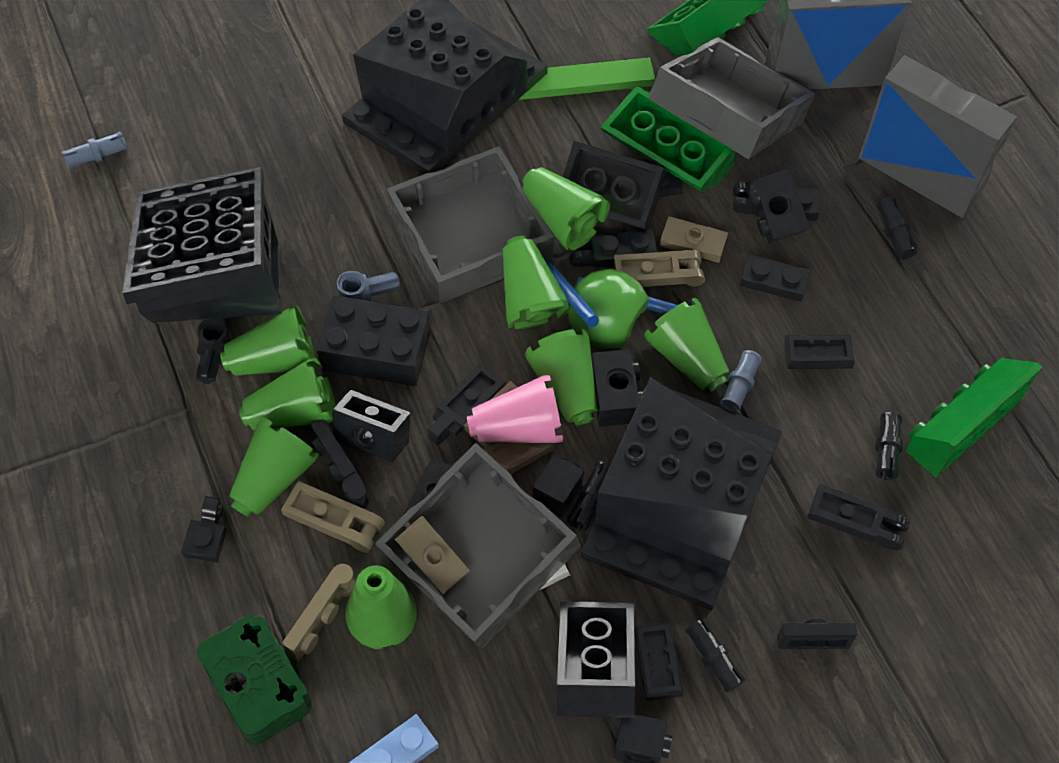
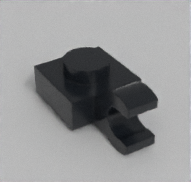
(206, 537)

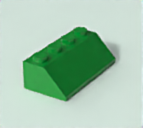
(700, 22)
(669, 141)
(971, 413)

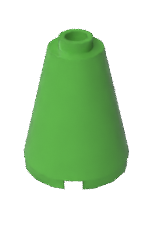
(565, 206)
(529, 286)
(690, 345)
(271, 346)
(570, 368)
(291, 399)
(269, 468)
(380, 609)

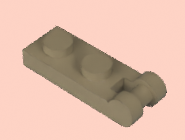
(662, 267)
(332, 516)
(319, 611)

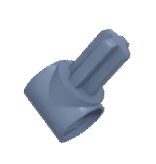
(365, 286)

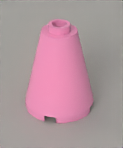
(518, 416)

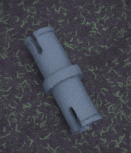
(94, 150)
(741, 381)

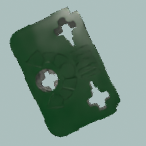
(261, 671)

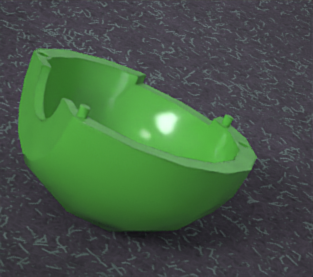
(616, 301)

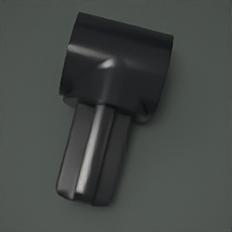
(210, 350)

